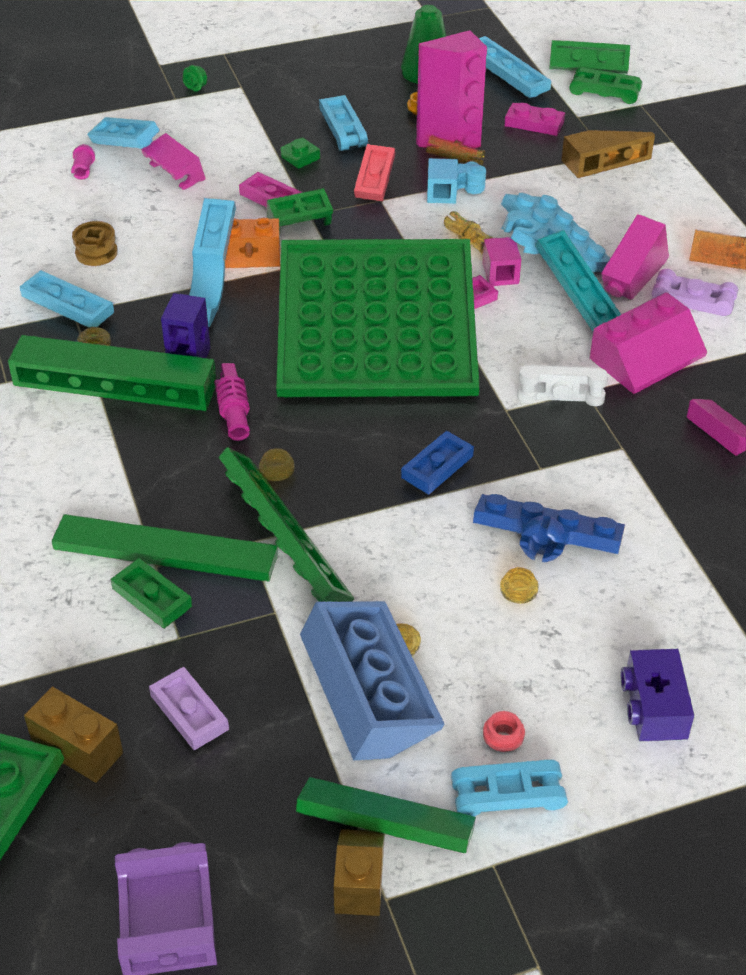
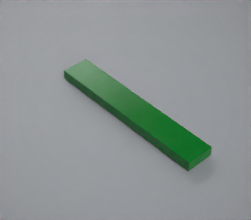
(166, 547)

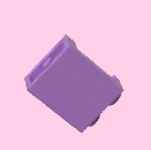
(165, 910)

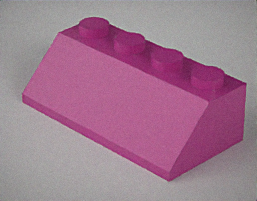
(451, 89)

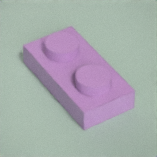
(189, 708)

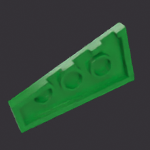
(24, 776)

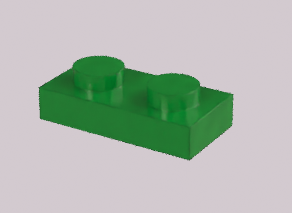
(151, 593)

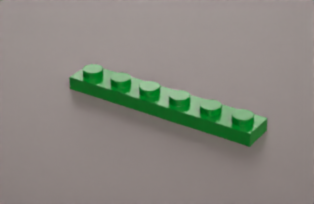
(290, 535)

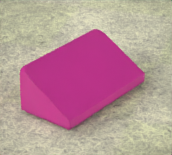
(718, 424)

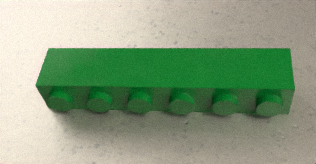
(113, 372)

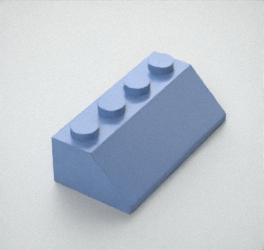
(369, 678)

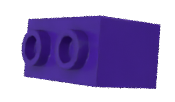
(186, 326)
(658, 695)

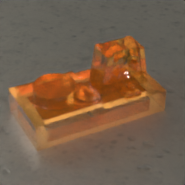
(719, 249)

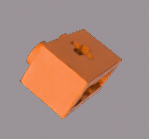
(254, 243)

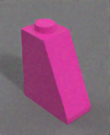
(636, 258)

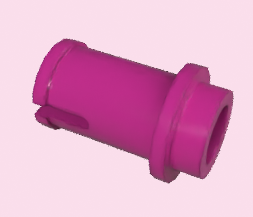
(83, 158)

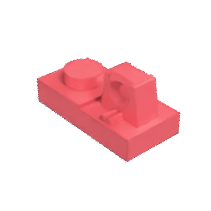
(374, 172)

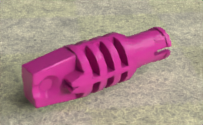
(233, 402)

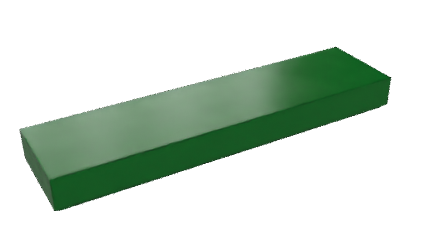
(386, 814)

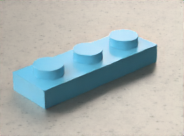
(124, 132)
(67, 299)

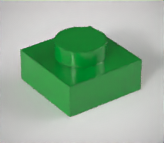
(300, 152)

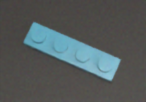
(514, 70)

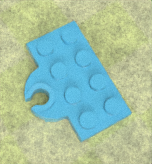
(541, 216)

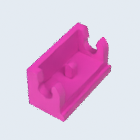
(175, 160)

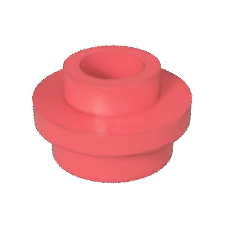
(504, 722)

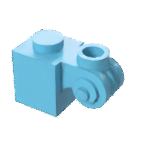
(448, 176)

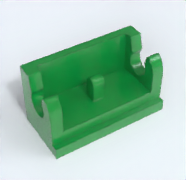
(300, 208)

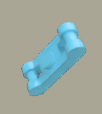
(509, 787)

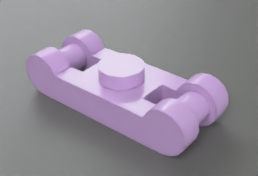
(696, 293)

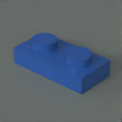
(437, 462)

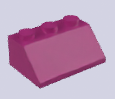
(647, 343)

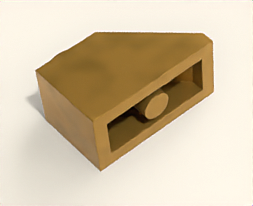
(359, 872)

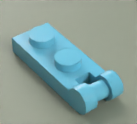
(343, 122)

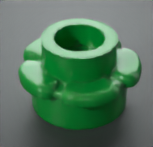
(194, 77)

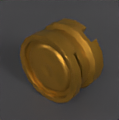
(94, 243)

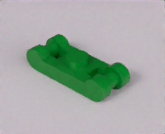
(606, 84)

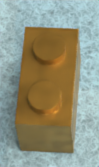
(84, 736)

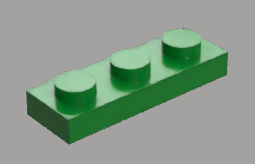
(590, 55)

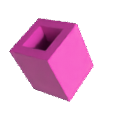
(501, 261)

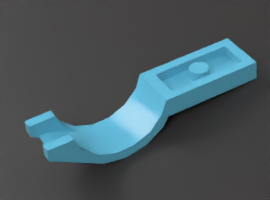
(211, 251)

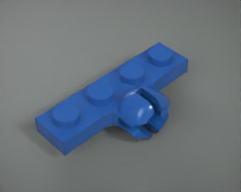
(548, 529)

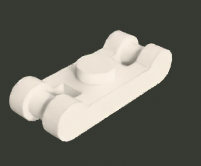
(562, 384)

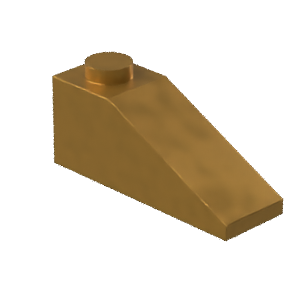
(602, 151)

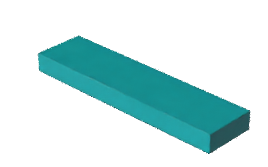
(577, 279)

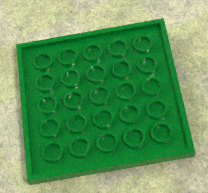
(376, 318)

